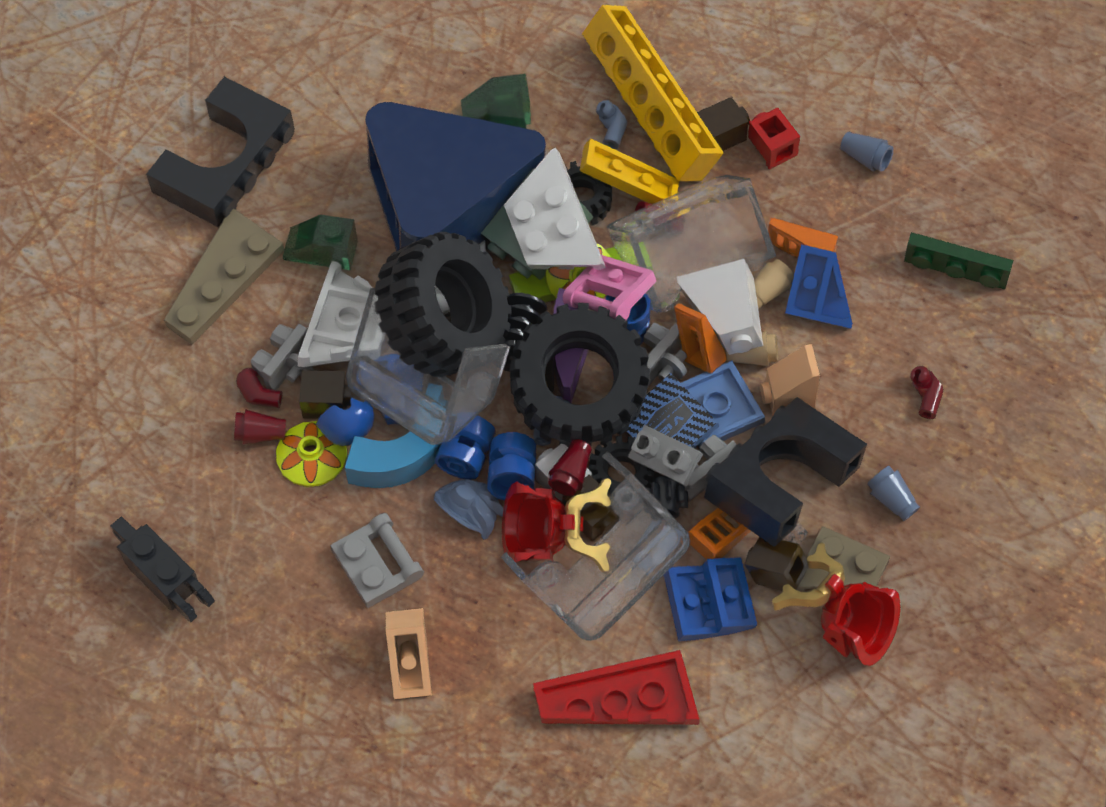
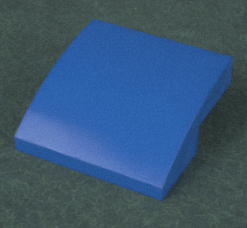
(710, 599)

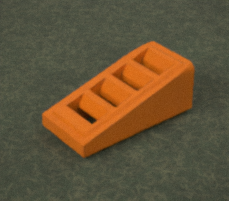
(791, 236)
(699, 339)
(705, 545)

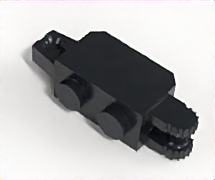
(159, 568)

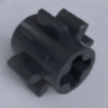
(669, 494)

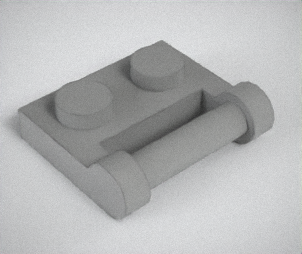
(366, 567)

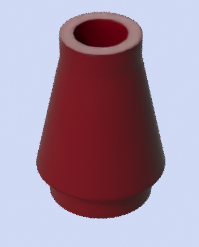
(258, 427)
(570, 470)

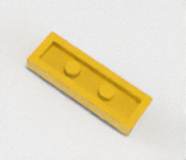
(626, 173)

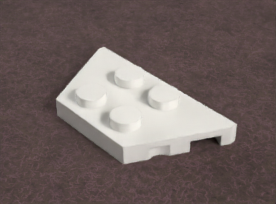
(551, 219)
(334, 319)

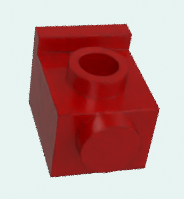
(774, 137)

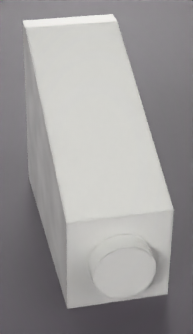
(728, 301)

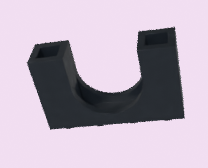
(217, 190)
(793, 434)

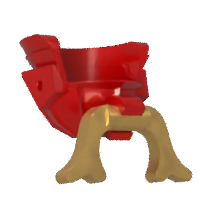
(540, 524)
(853, 616)

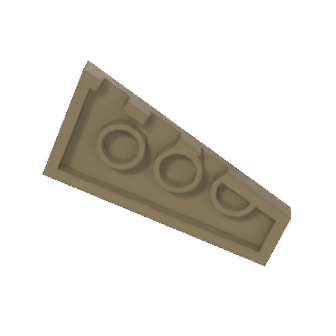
(224, 272)

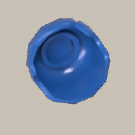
(342, 425)

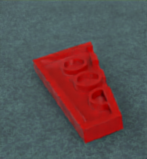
(624, 693)

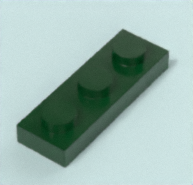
(958, 261)

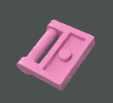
(618, 280)

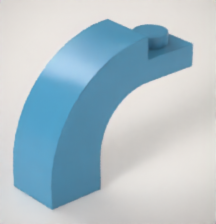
(388, 462)

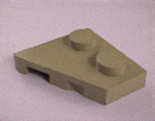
(858, 561)

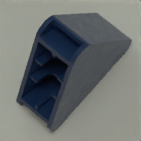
(444, 169)

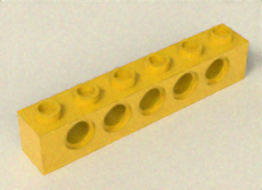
(652, 93)

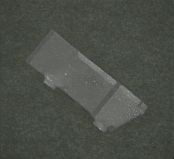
(421, 403)
(640, 553)

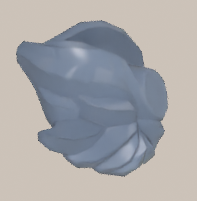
(470, 505)

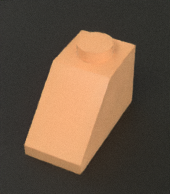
(792, 378)
(408, 653)

